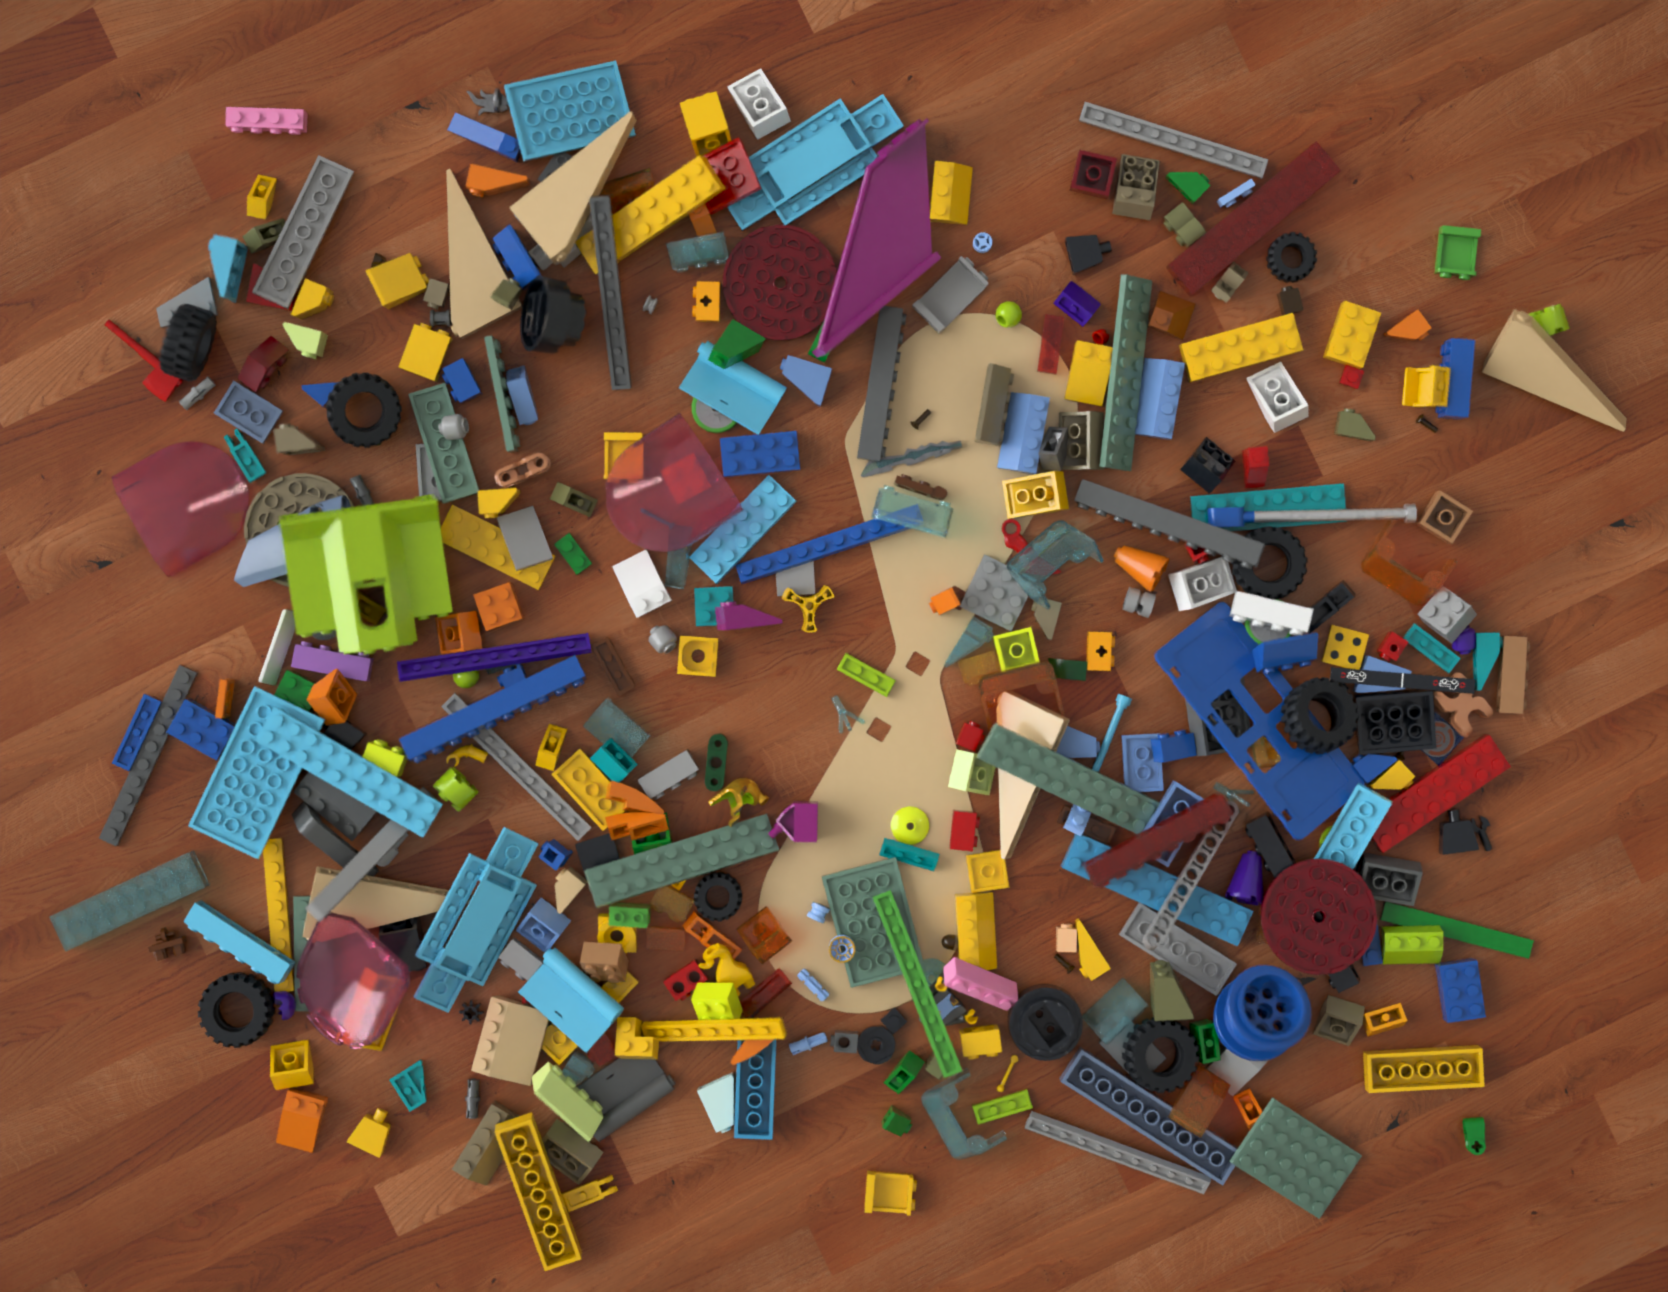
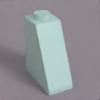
(719, 1102)

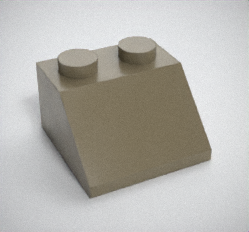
(1339, 1020)

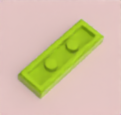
(866, 675)
(1002, 1106)

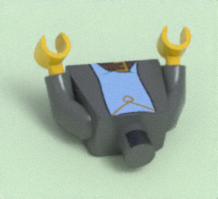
(949, 1006)

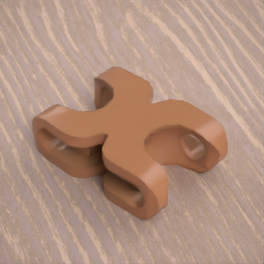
(523, 470)
(1460, 707)

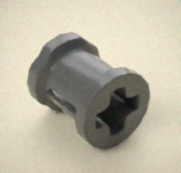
(440, 318)

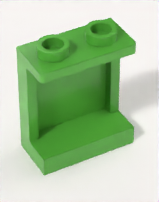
(1456, 252)
(629, 914)

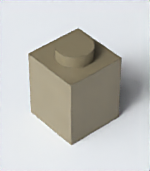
(436, 294)

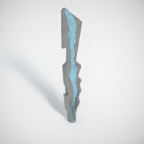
(910, 457)

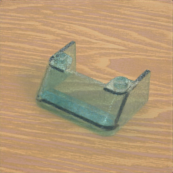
(912, 512)
(1047, 554)
(937, 1102)

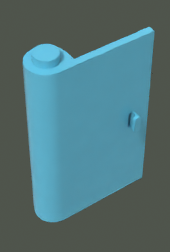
(735, 392)
(580, 1004)

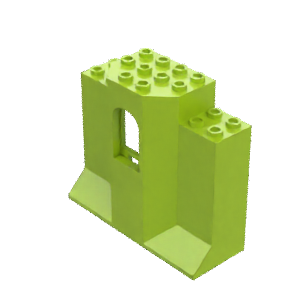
(340, 548)

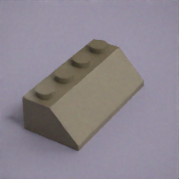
(993, 404)
(483, 1151)

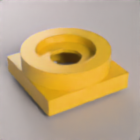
(685, 662)
(629, 940)

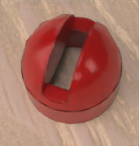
(1100, 336)

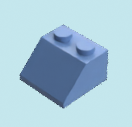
(543, 925)

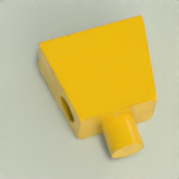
(371, 1133)

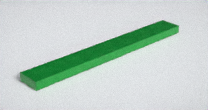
(1458, 929)

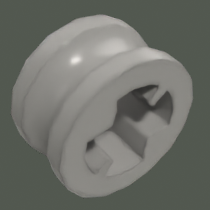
(650, 304)

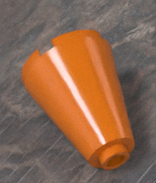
(1142, 565)

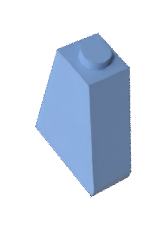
(807, 377)
(521, 395)
(1374, 664)
(1078, 744)

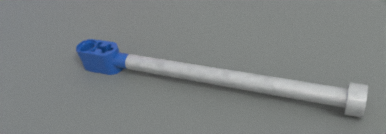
(1237, 516)

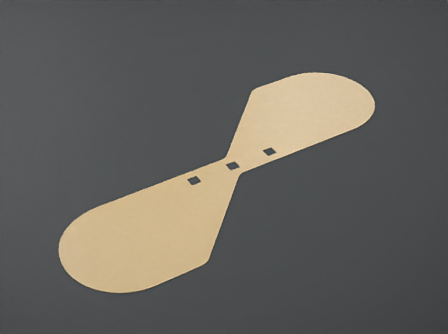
(917, 756)

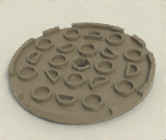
(287, 496)

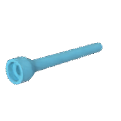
(1122, 703)

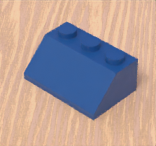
(516, 256)
(1286, 653)

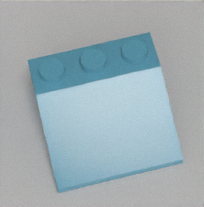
(228, 263)

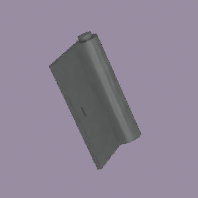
(626, 1093)

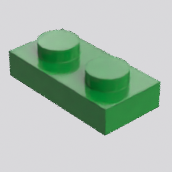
(573, 553)

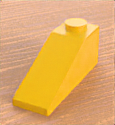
(1090, 957)

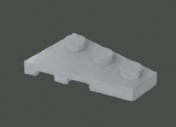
(198, 295)

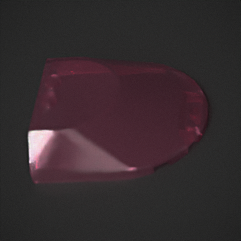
(668, 490)
(184, 502)
(350, 981)

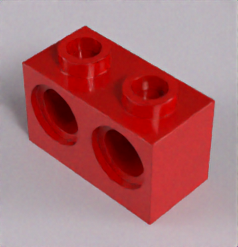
(682, 976)

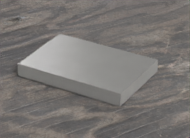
(426, 480)
(524, 538)
(1115, 1049)

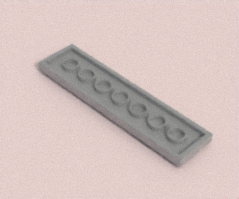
(303, 232)

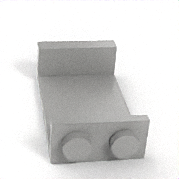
(951, 294)

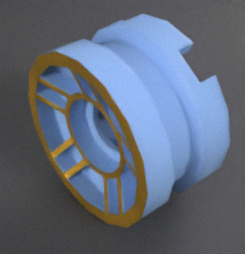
(834, 952)

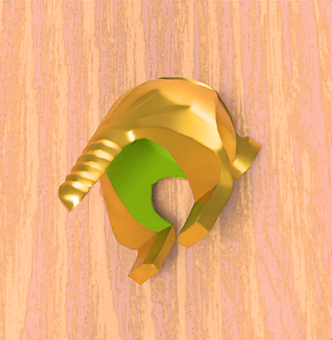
(738, 793)

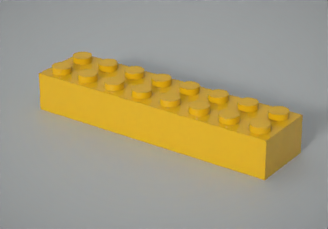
(658, 209)
(538, 1191)

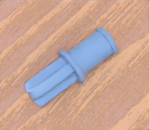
(807, 1043)

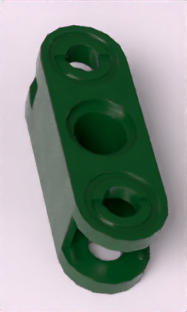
(712, 772)

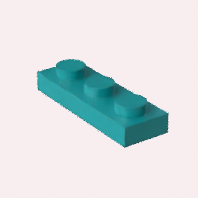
(1431, 648)
(909, 854)

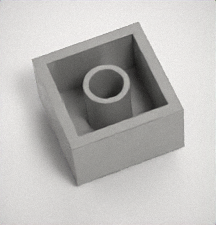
(1447, 614)

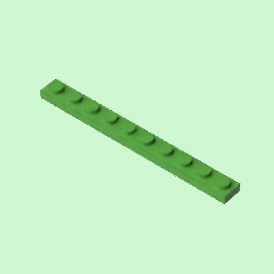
(917, 984)

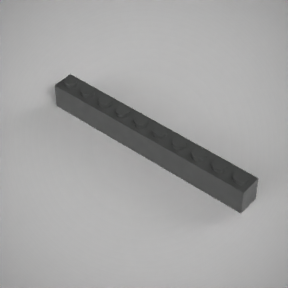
(1169, 523)

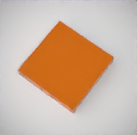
(224, 698)

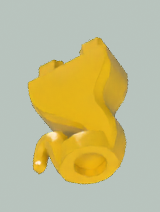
(727, 969)

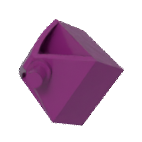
(798, 822)

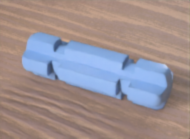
(813, 984)

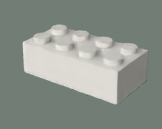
(1270, 612)

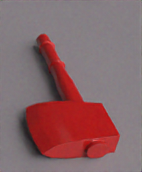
(157, 381)

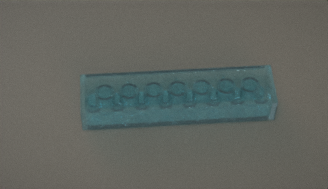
(129, 900)

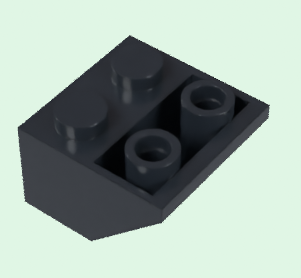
(1208, 465)

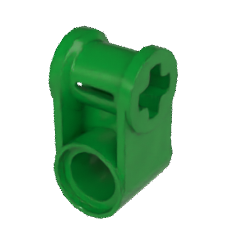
(1474, 1131)

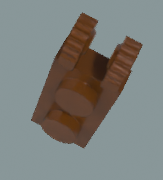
(922, 488)

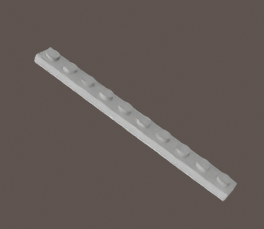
(1173, 140)
(525, 775)
(1117, 1152)

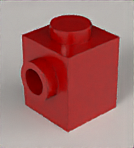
(1198, 555)
(1392, 647)
(970, 736)

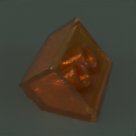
(627, 188)

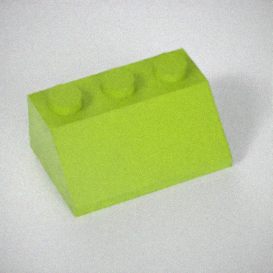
(1412, 944)

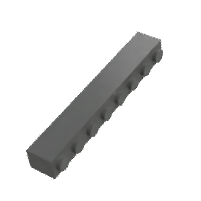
(880, 384)

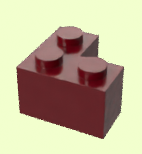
(262, 363)

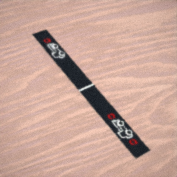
(1403, 680)

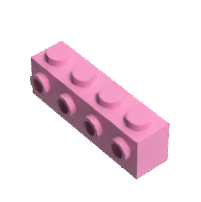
(266, 119)
(980, 984)

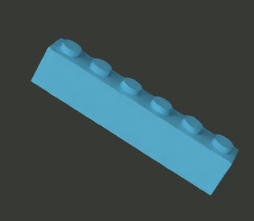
(239, 942)

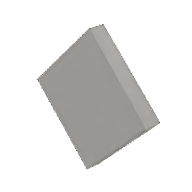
(799, 579)

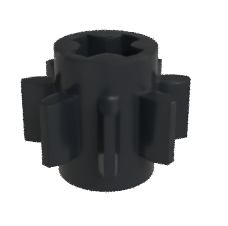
(475, 1008)

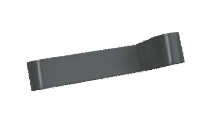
(312, 828)

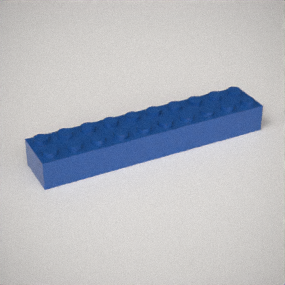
(492, 709)

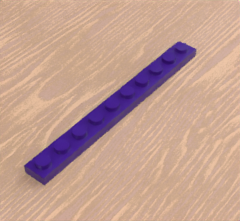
(493, 657)

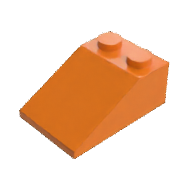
(490, 181)
(301, 1119)

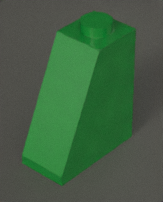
(735, 345)

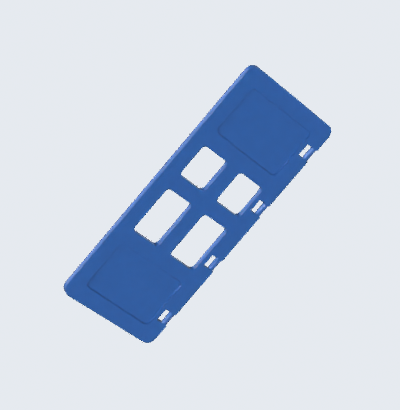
(1213, 659)

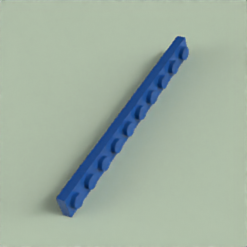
(816, 549)

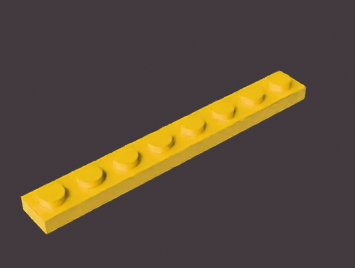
(278, 905)
(715, 1029)

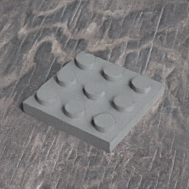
(994, 594)

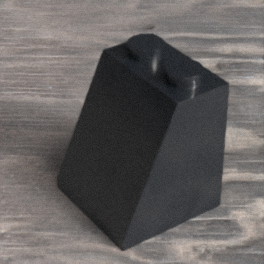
(404, 940)

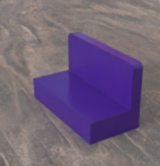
(1077, 303)

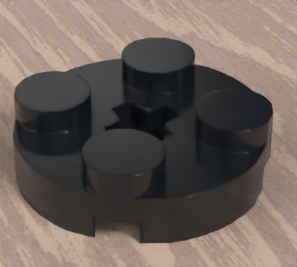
(871, 1054)

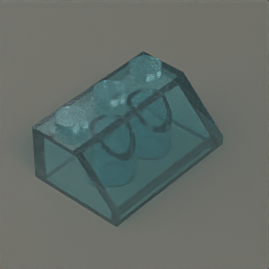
(698, 252)
(612, 722)
(1115, 1011)

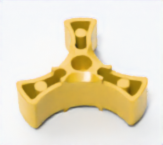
(808, 605)

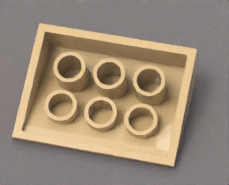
(510, 1041)

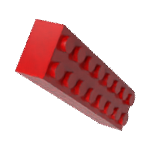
(1439, 790)

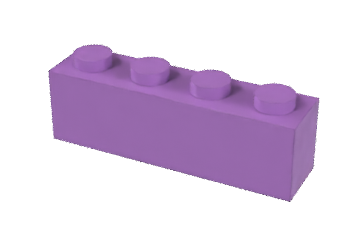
(326, 660)

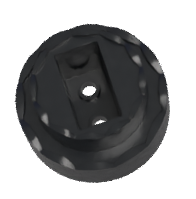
(551, 316)
(1031, 1031)

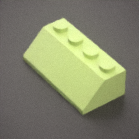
(567, 1100)

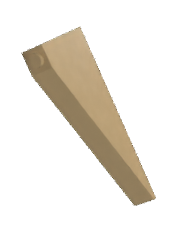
(561, 202)
(472, 268)
(1536, 363)
(1015, 794)
(377, 900)

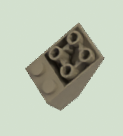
(1136, 187)

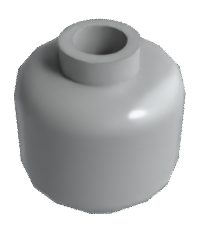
(454, 427)
(662, 639)

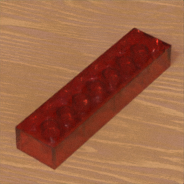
(1157, 839)

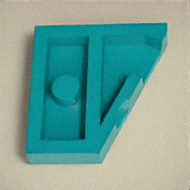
(411, 1085)

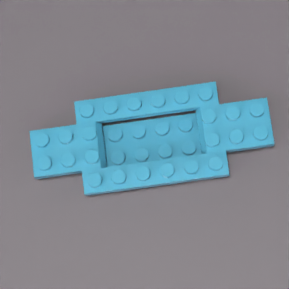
(810, 154)
(483, 925)

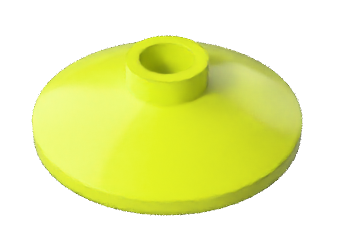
(905, 816)

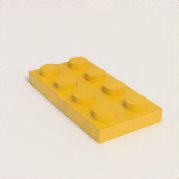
(587, 787)

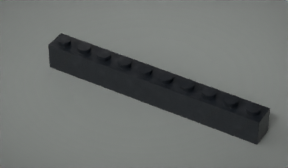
(1277, 858)

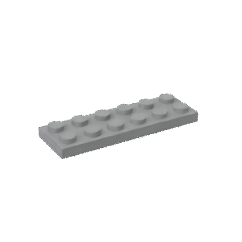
(1181, 949)

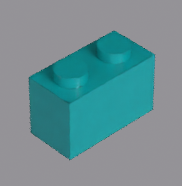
(613, 761)

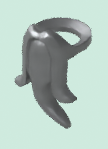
(492, 102)

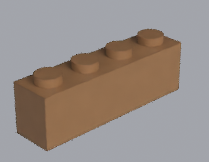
(1512, 675)

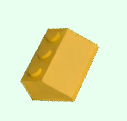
(950, 193)

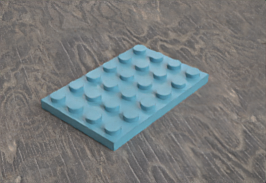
(566, 109)

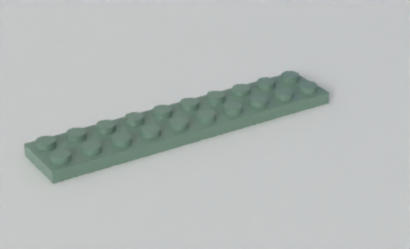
(1125, 373)
(1067, 779)
(680, 860)

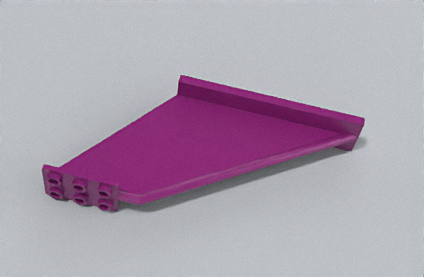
(886, 238)

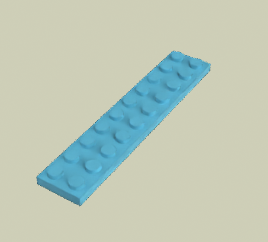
(349, 771)

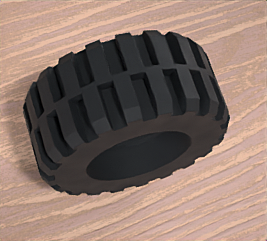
(188, 342)
(337, 409)
(1295, 565)
(1337, 702)
(218, 1027)
(1180, 1068)

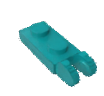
(245, 457)

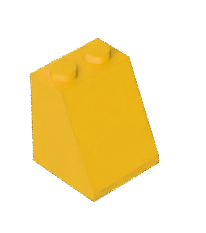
(705, 123)
(398, 280)

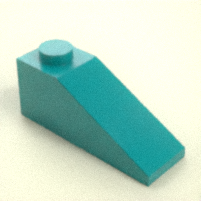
(1484, 656)

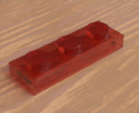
(1050, 344)
(764, 993)

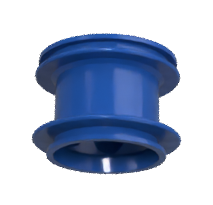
(1239, 1022)

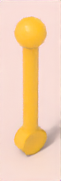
(1000, 1088)

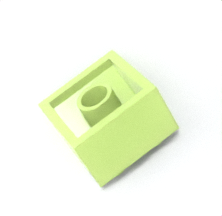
(307, 340)
(971, 773)

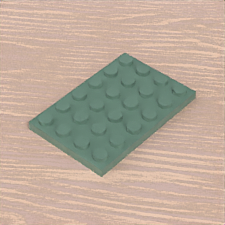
(856, 916)
(1295, 1158)

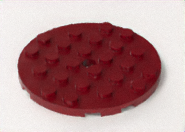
(751, 278)
(1290, 911)

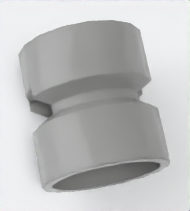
(1139, 602)

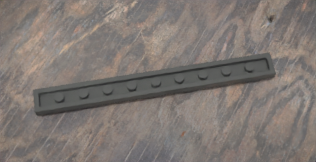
(610, 292)
(147, 756)

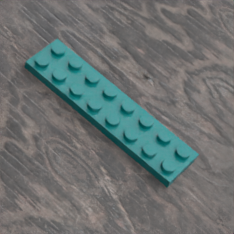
(1296, 498)

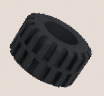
(1307, 252)
(706, 908)

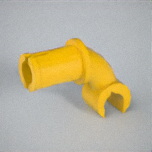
(468, 751)

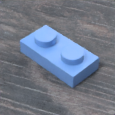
(1244, 190)
(1077, 820)

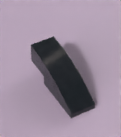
(1330, 604)

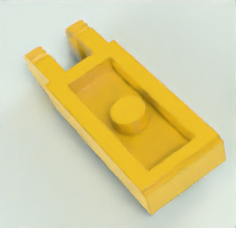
(587, 1193)

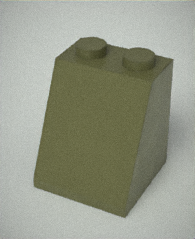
(1166, 994)

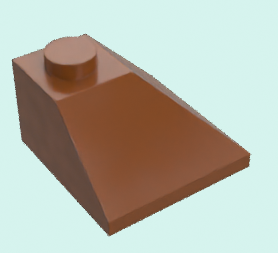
(1171, 315)

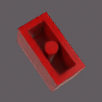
(963, 830)

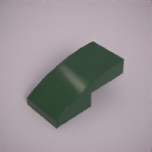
(1069, 669)

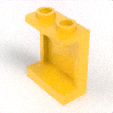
(425, 351)
(1426, 387)
(615, 444)
(889, 1192)

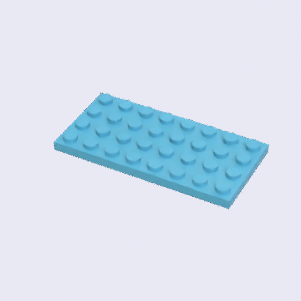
(250, 780)

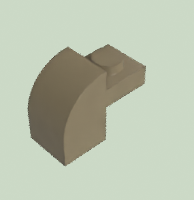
(1229, 282)

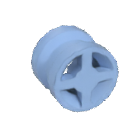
(984, 243)
(818, 912)

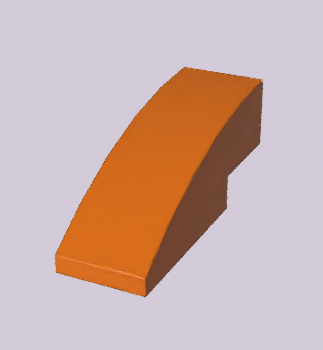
(633, 799)
(636, 824)
(709, 934)
(749, 1048)

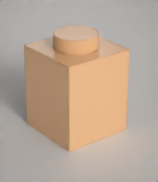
(1066, 938)

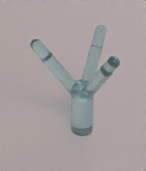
(842, 711)
(1231, 793)

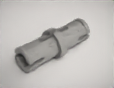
(197, 393)

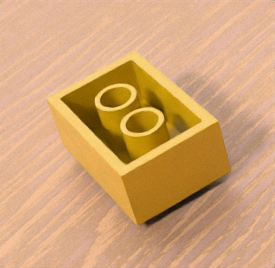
(1352, 334)

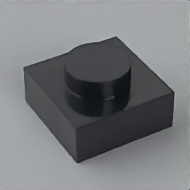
(893, 1020)

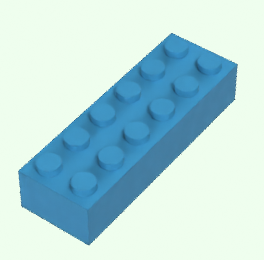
(755, 1094)

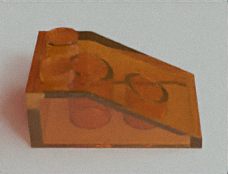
(1199, 1101)

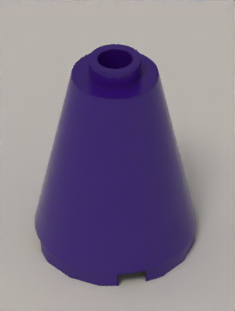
(1247, 880)

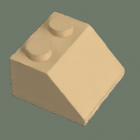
(567, 887)

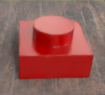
(1351, 377)

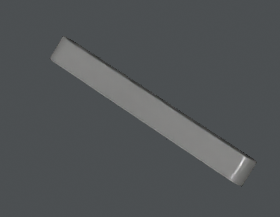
(357, 868)
(1187, 883)

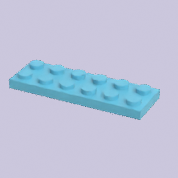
(741, 533)
(1354, 826)

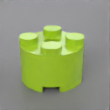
(1552, 320)
(455, 788)

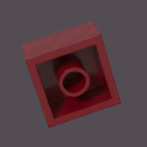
(1093, 174)

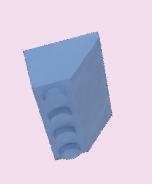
(1159, 398)
(1023, 432)

